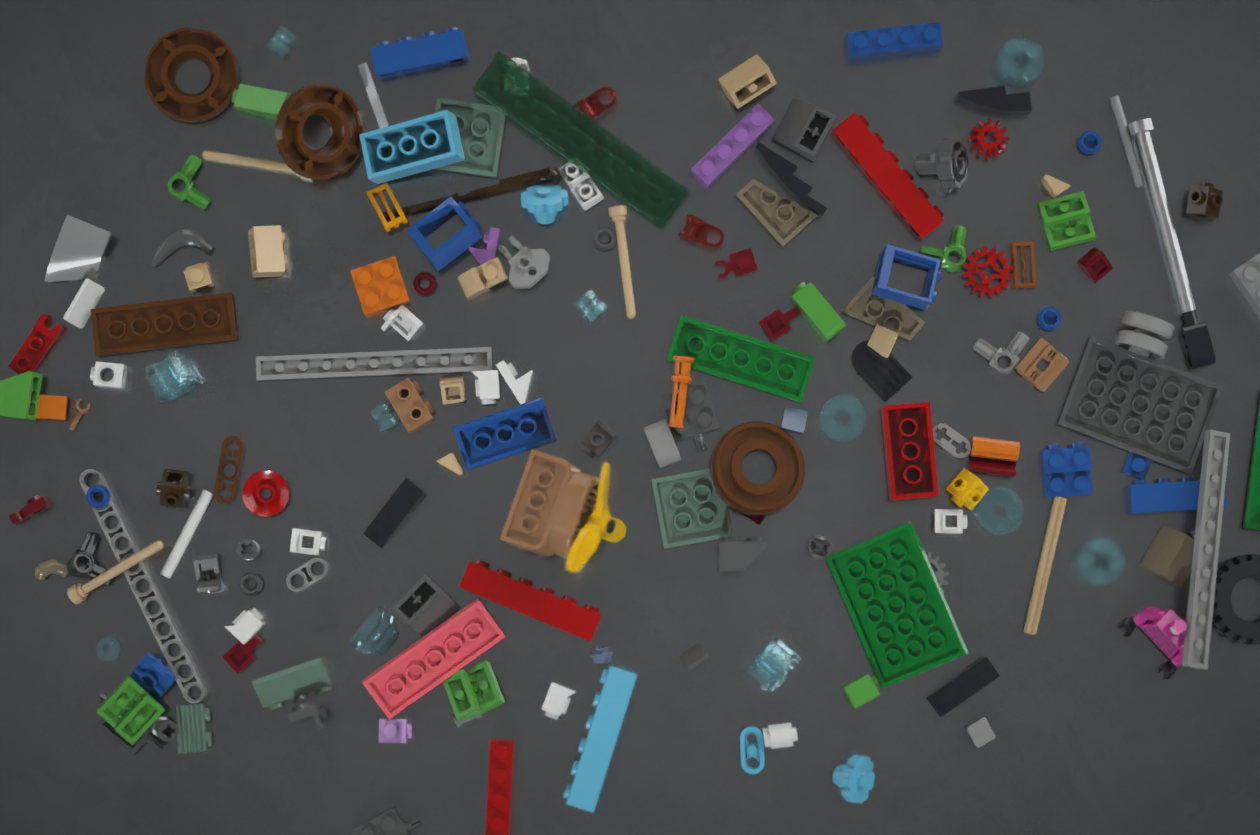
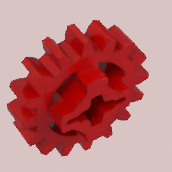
(998, 274)

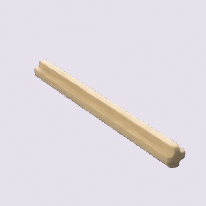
(1045, 565)

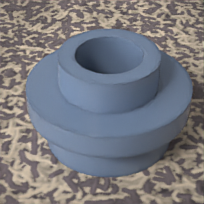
(601, 654)

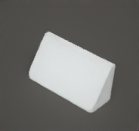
(84, 301)

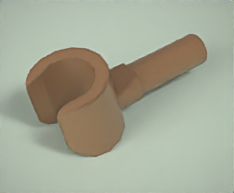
(79, 414)

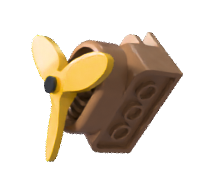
(561, 511)

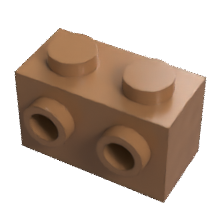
(409, 405)

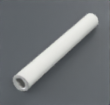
(186, 534)

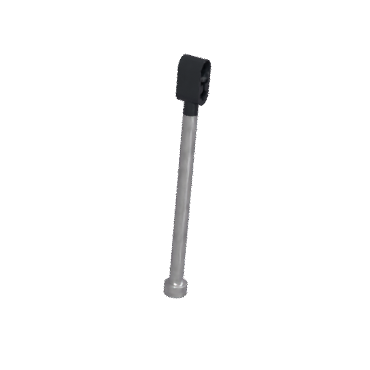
(1194, 332)

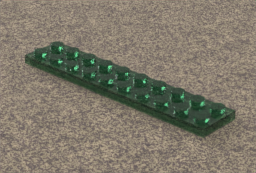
(580, 139)

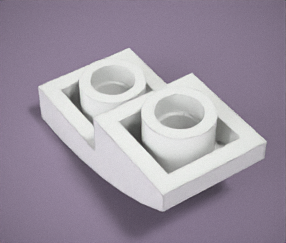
(580, 185)

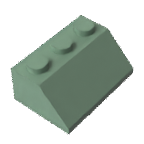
(293, 683)

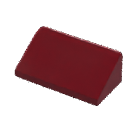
(991, 467)

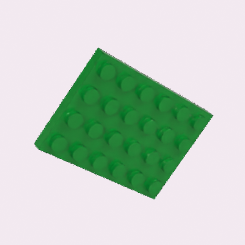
(897, 605)

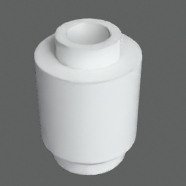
(779, 736)

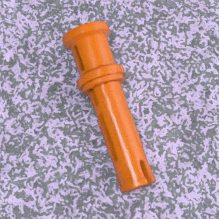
(681, 380)

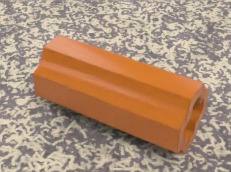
(995, 449)

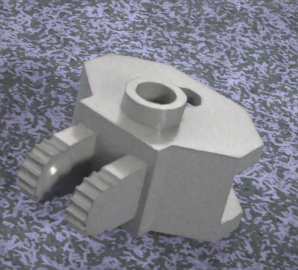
(523, 262)

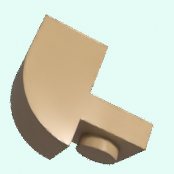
(481, 279)

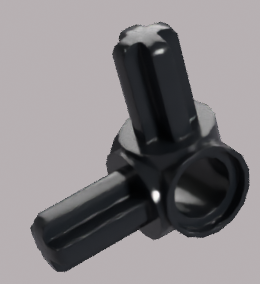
(85, 554)

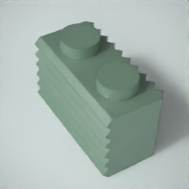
(193, 728)

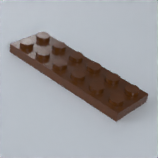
(163, 324)

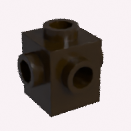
(1204, 201)
(174, 488)

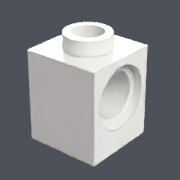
(118, 380)

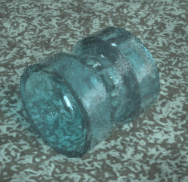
(281, 40)
(595, 309)
(385, 416)

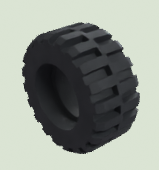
(1223, 614)

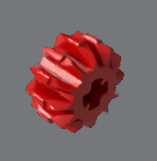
(980, 139)

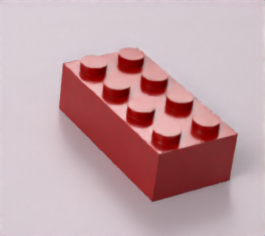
(909, 451)

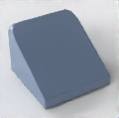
(794, 420)

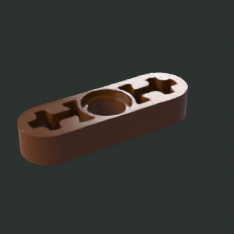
(220, 486)

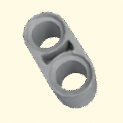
(662, 443)
(308, 575)

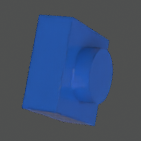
(1136, 466)

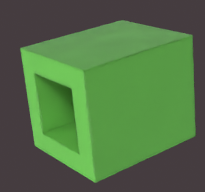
(862, 690)

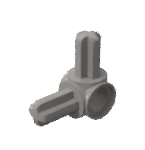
(994, 355)

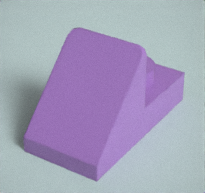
(490, 241)

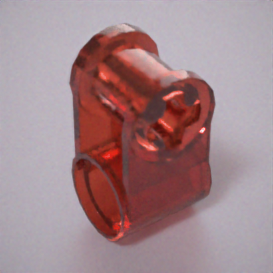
(593, 104)
(700, 233)

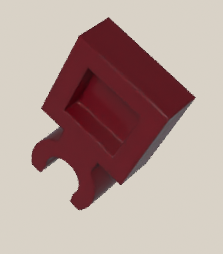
(740, 263)
(34, 506)

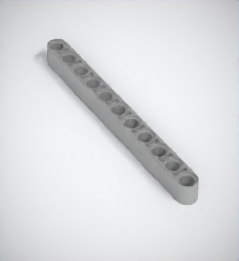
(152, 594)

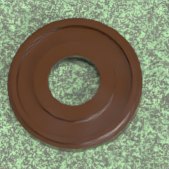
(177, 48)
(344, 140)
(731, 482)

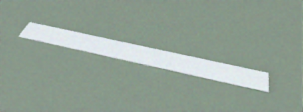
(373, 96)

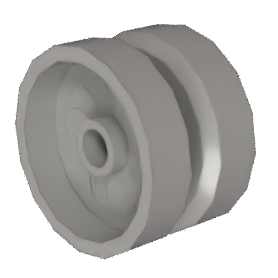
(1144, 334)

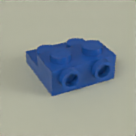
(1066, 470)

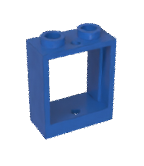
(456, 244)
(929, 264)

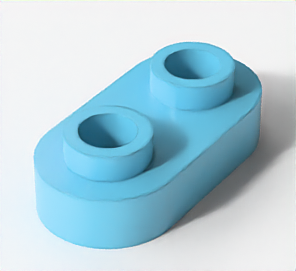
(750, 750)

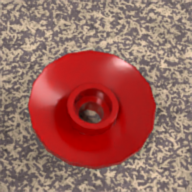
(253, 493)

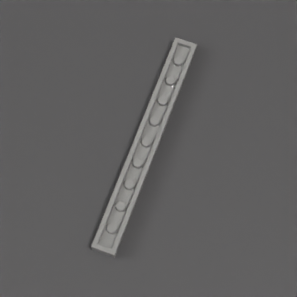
(373, 363)
(1206, 549)

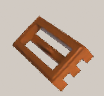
(1024, 285)

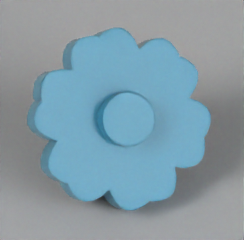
(544, 201)
(855, 778)

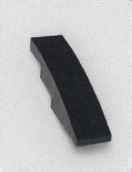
(784, 173)

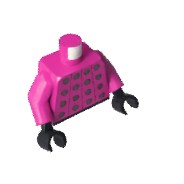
(1164, 630)

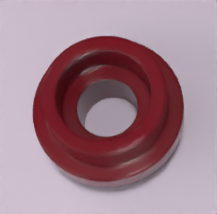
(424, 276)

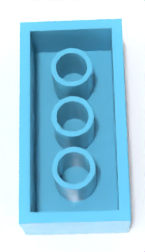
(412, 147)

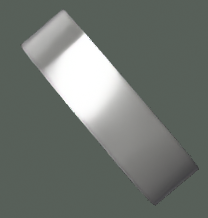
(954, 436)

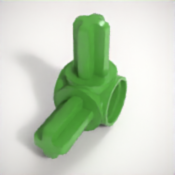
(185, 175)
(955, 248)

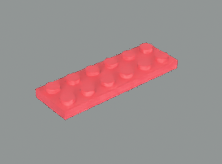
(433, 658)

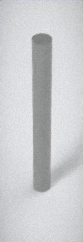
(1127, 141)

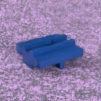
(153, 669)

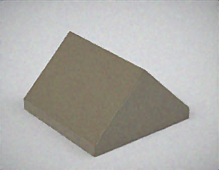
(1170, 555)

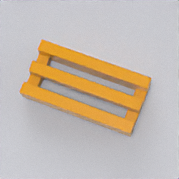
(394, 221)

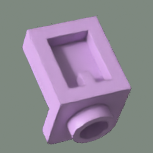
(394, 730)

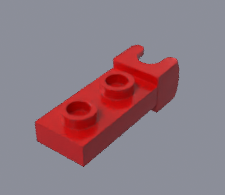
(36, 346)

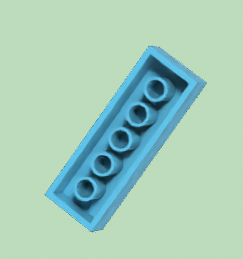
(601, 738)

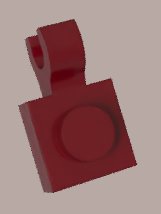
(778, 324)
(241, 655)

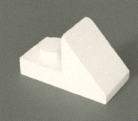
(520, 386)

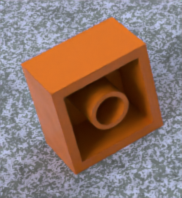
(380, 286)

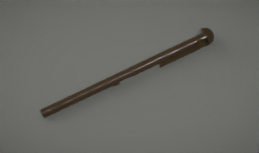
(506, 184)

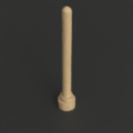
(248, 161)
(618, 215)
(78, 592)

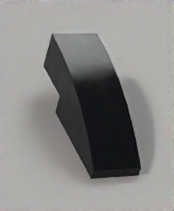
(996, 101)
(394, 513)
(963, 686)

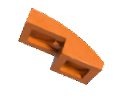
(52, 407)

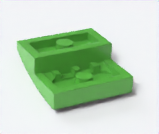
(1067, 221)
(473, 691)
(130, 710)

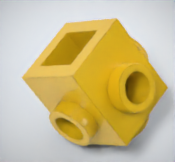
(966, 489)

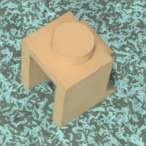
(199, 276)

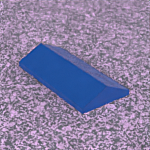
(504, 433)

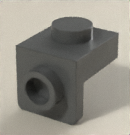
(207, 573)

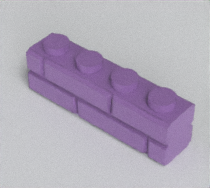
(732, 146)

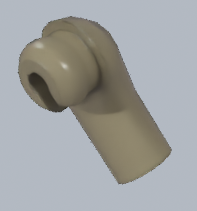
(51, 566)

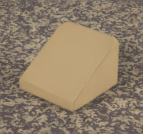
(1054, 186)
(882, 340)
(452, 389)
(451, 462)

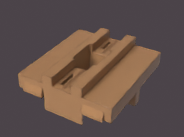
(1037, 352)

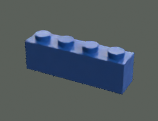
(894, 41)
(419, 53)
(1164, 496)

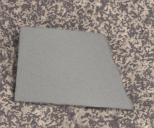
(77, 252)

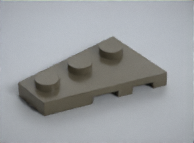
(775, 212)
(884, 312)

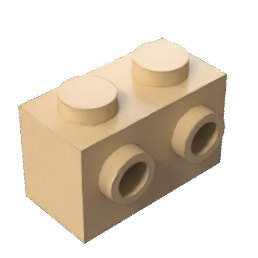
(747, 81)
(267, 251)

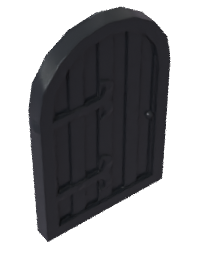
(882, 374)

